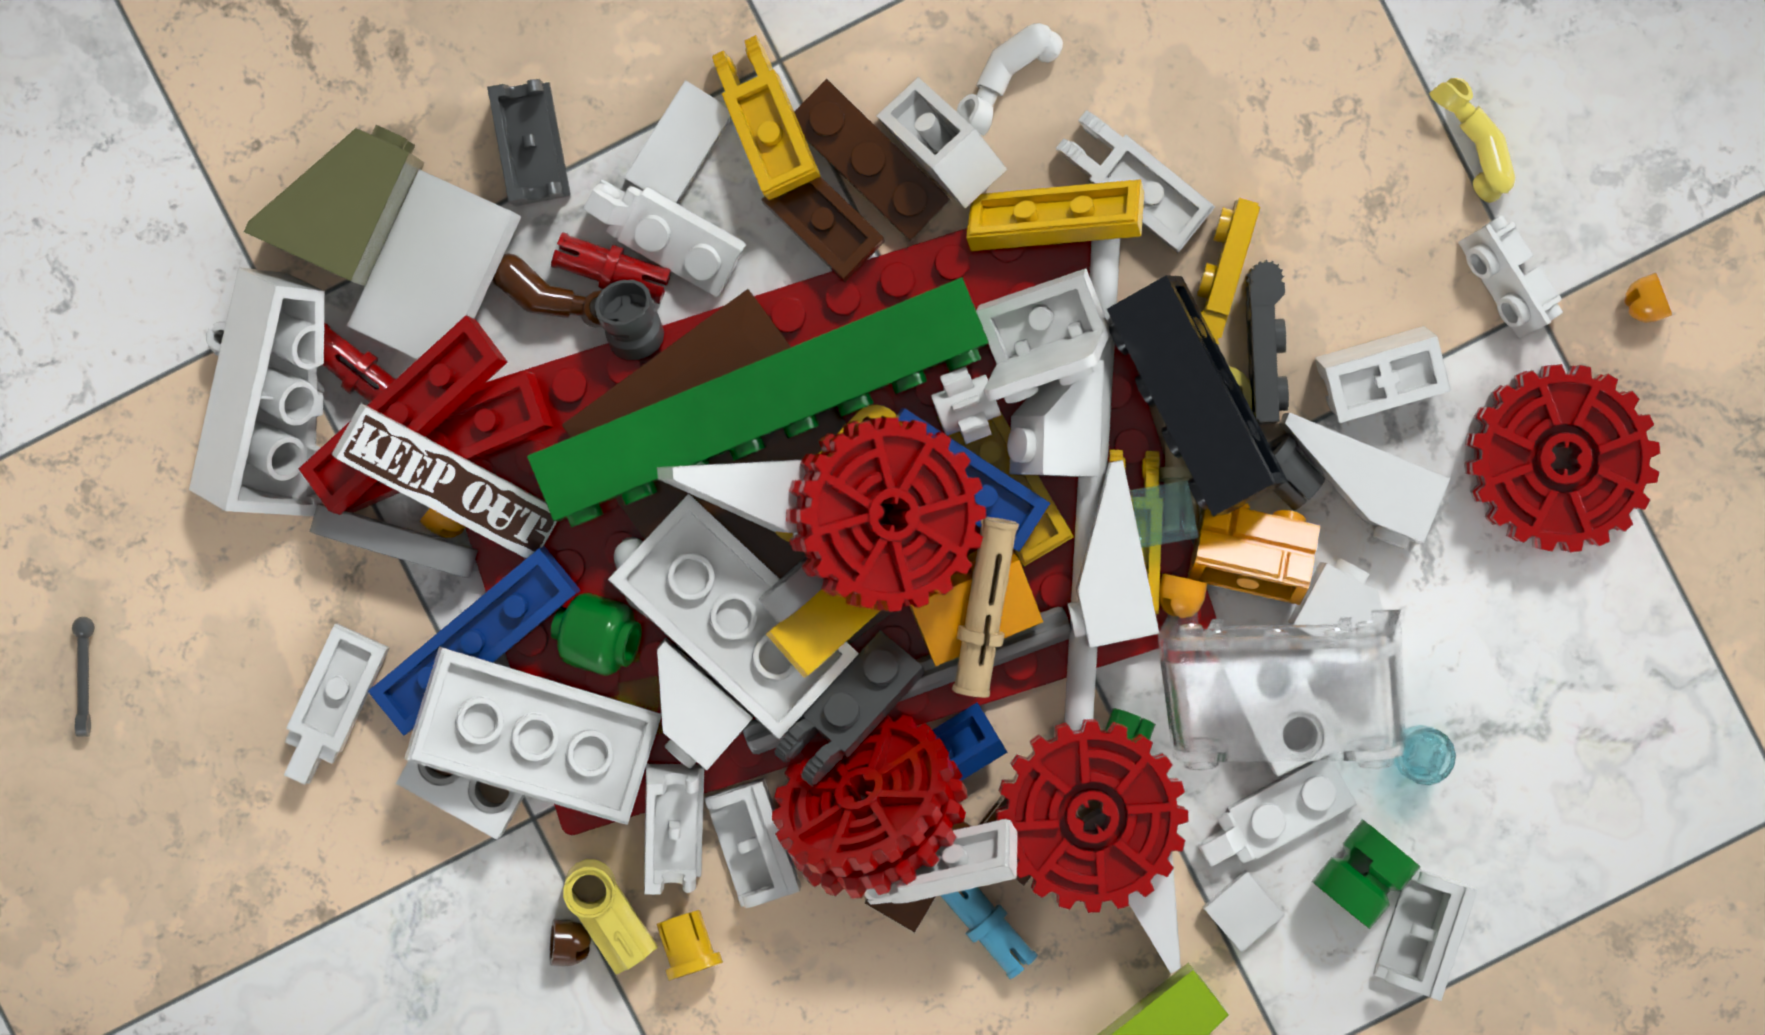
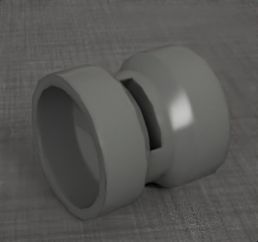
(629, 319)

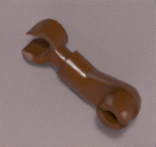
(536, 296)

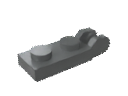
(1264, 340)
(852, 705)

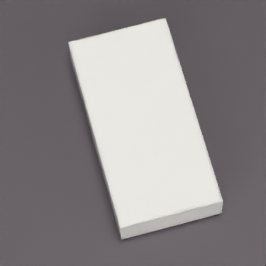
(679, 143)

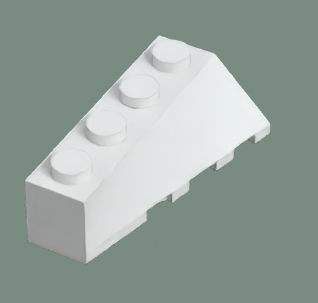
(264, 398)

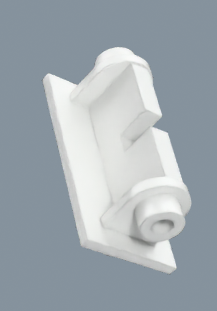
(1522, 300)

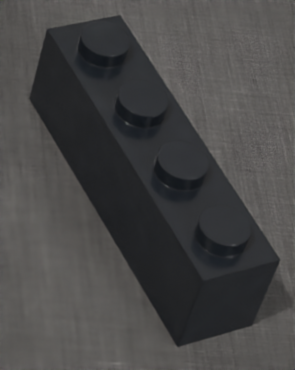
(1195, 395)

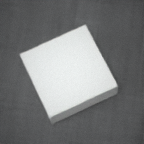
(1243, 910)

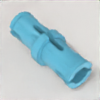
(991, 929)

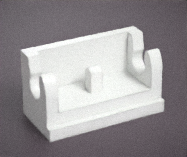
(1383, 374)
(673, 826)
(749, 844)
(1425, 934)

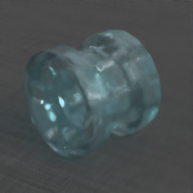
(1437, 760)

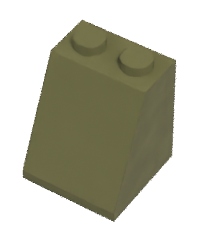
(343, 204)

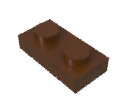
(827, 226)

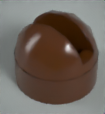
(568, 943)

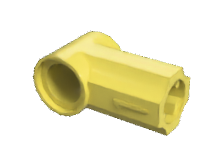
(610, 919)

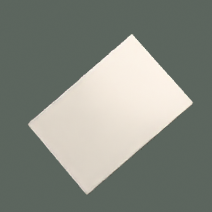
(433, 265)

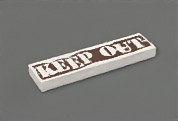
(445, 481)

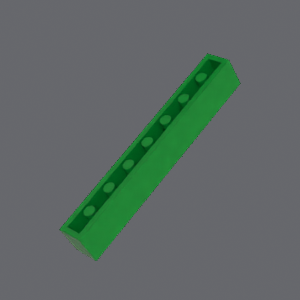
(760, 400)

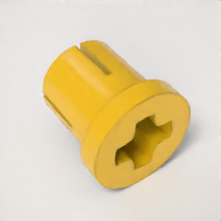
(687, 945)

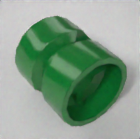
(1345, 880)

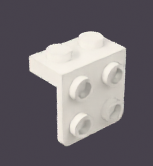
(1043, 336)

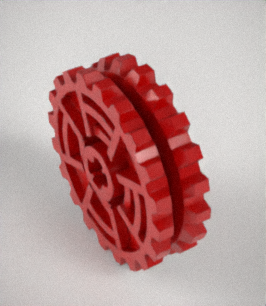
(1606, 458)
(842, 510)
(1130, 791)
(873, 812)

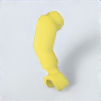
(1490, 142)

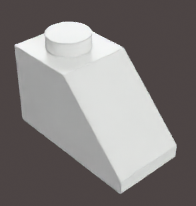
(942, 142)
(1059, 429)
(1337, 594)
(695, 709)

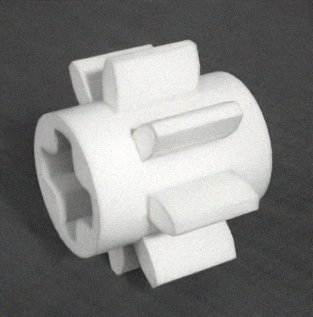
(965, 405)

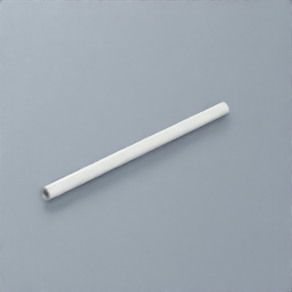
(1082, 658)

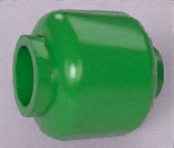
(596, 634)

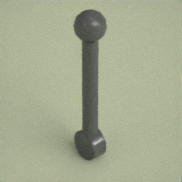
(83, 629)

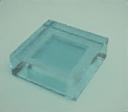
(1164, 513)

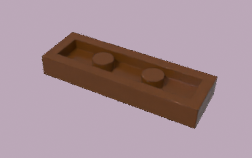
(869, 160)

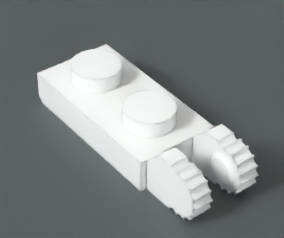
(1170, 205)

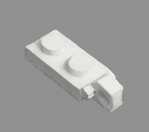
(667, 234)
(332, 700)
(1279, 813)
(976, 859)

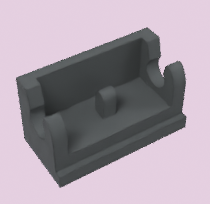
(529, 142)

